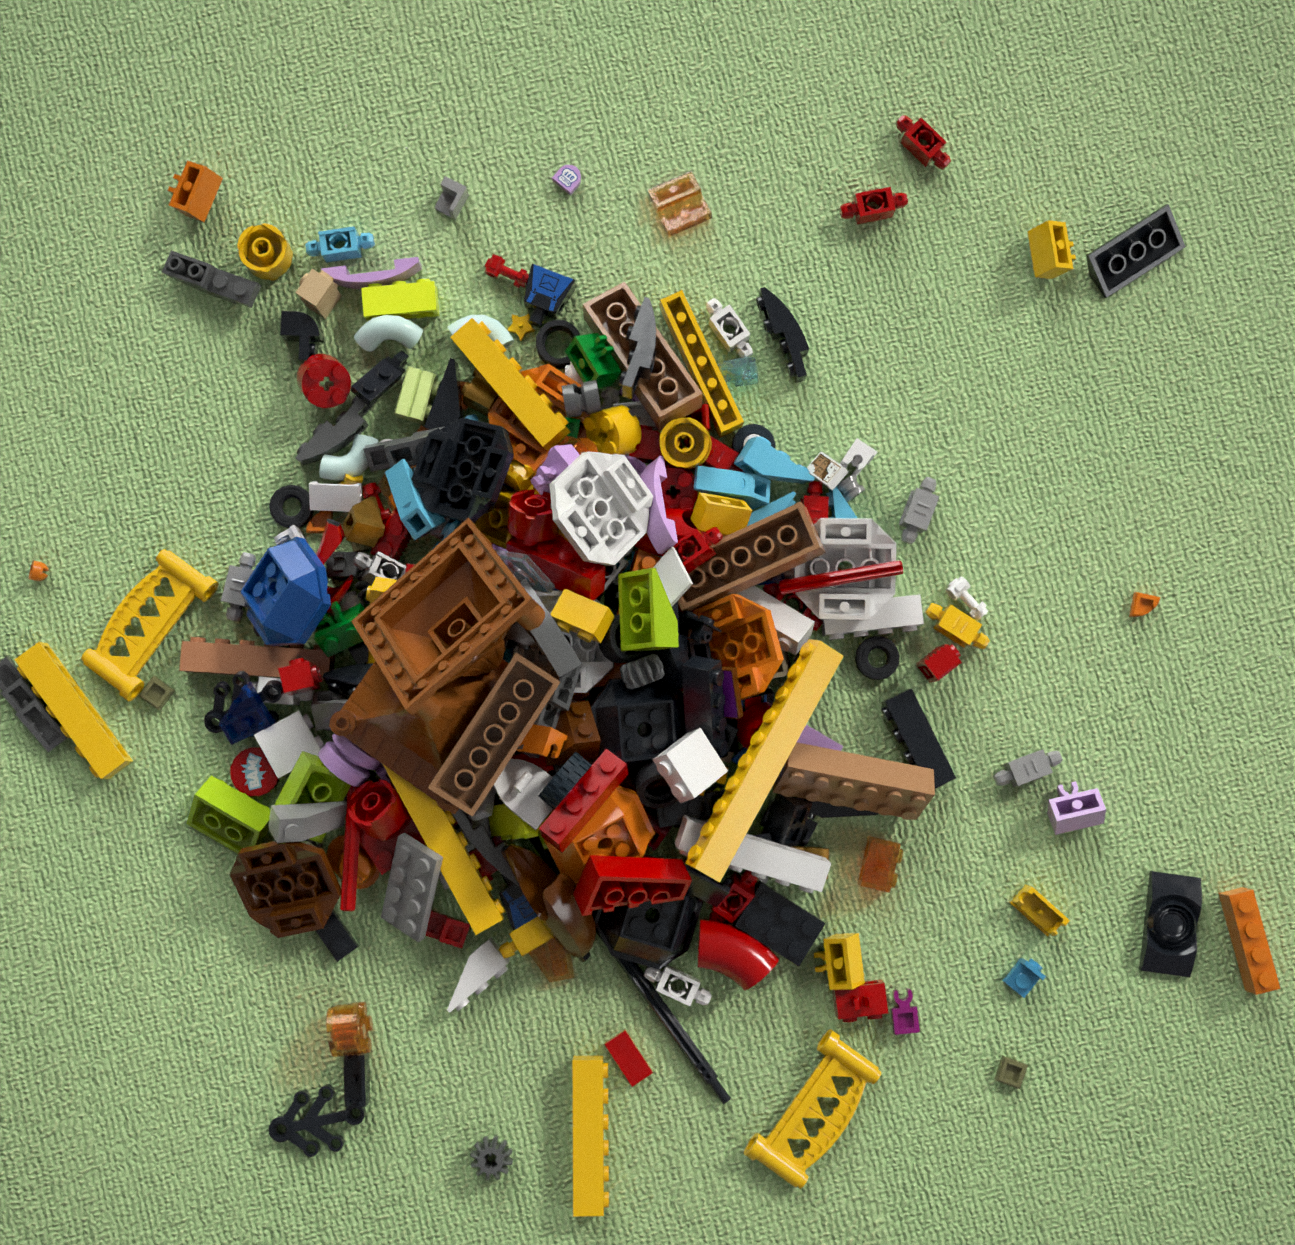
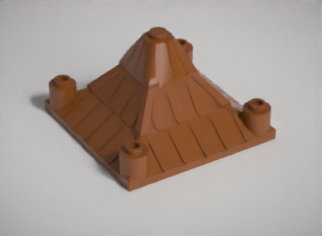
(445, 619)
(402, 741)

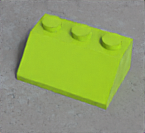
(312, 783)
(228, 815)

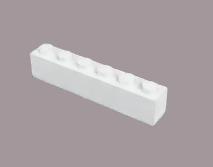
(765, 858)

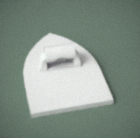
(673, 575)
(519, 791)

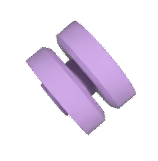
(347, 760)

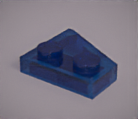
(245, 716)

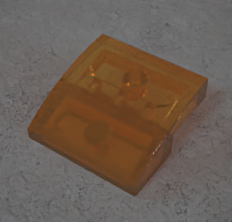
(680, 203)

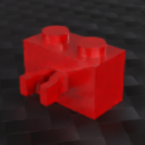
(861, 1001)

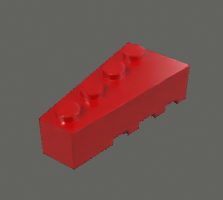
(563, 566)
(630, 882)

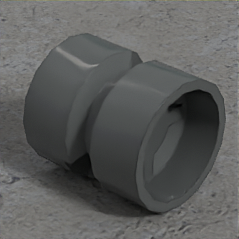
(581, 398)

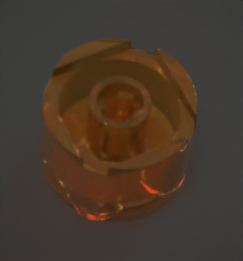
(349, 1029)

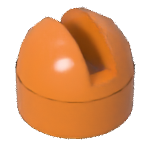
(36, 571)

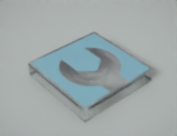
(525, 568)

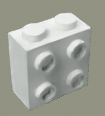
(285, 742)
(690, 765)

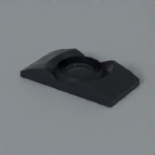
(1171, 924)

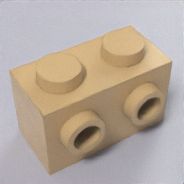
(318, 292)

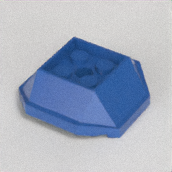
(287, 593)

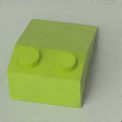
(645, 612)

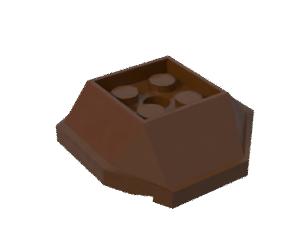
(286, 886)

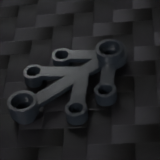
(218, 712)
(313, 1122)

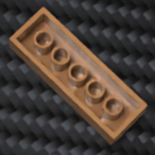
(671, 389)
(754, 556)
(494, 734)
(856, 781)

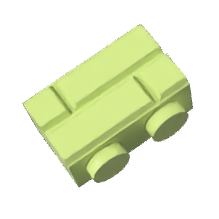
(416, 395)

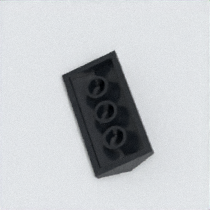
(1135, 251)

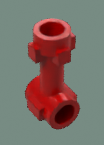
(495, 266)
(373, 490)

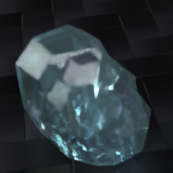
(740, 371)

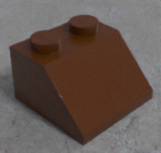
(581, 732)

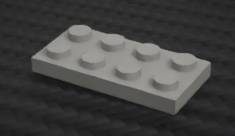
(411, 887)

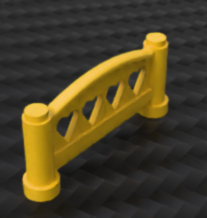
(123, 670)
(837, 1061)

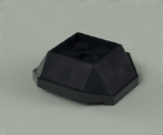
(463, 469)
(621, 711)
(654, 940)

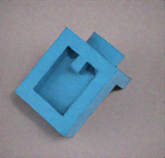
(1024, 976)

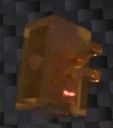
(880, 864)

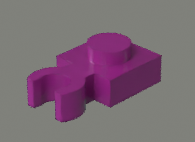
(904, 1016)

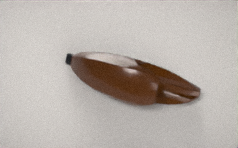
(552, 901)

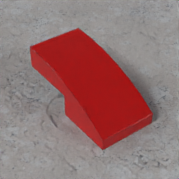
(447, 929)

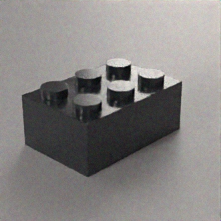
(779, 923)

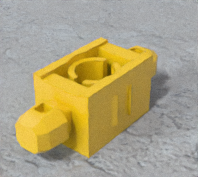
(957, 626)
(526, 938)

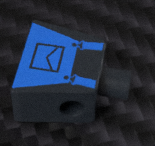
(546, 294)
(516, 905)

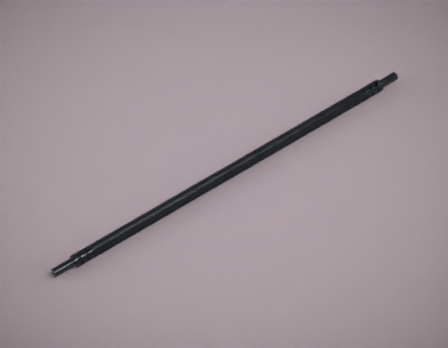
(656, 1003)

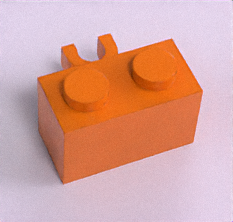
(195, 191)

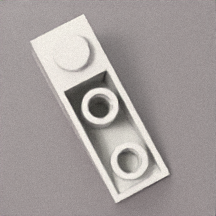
(480, 967)

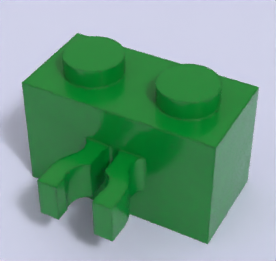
(593, 359)
(337, 630)

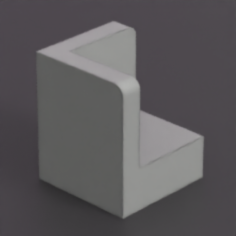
(452, 198)

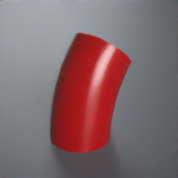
(734, 954)

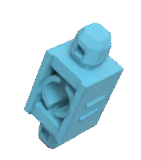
(333, 236)

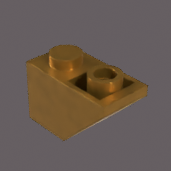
(364, 523)

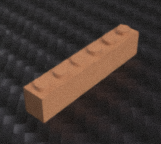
(255, 660)

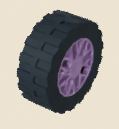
(564, 780)

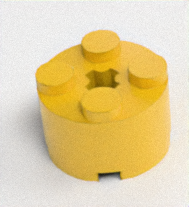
(269, 239)
(683, 429)
(613, 430)

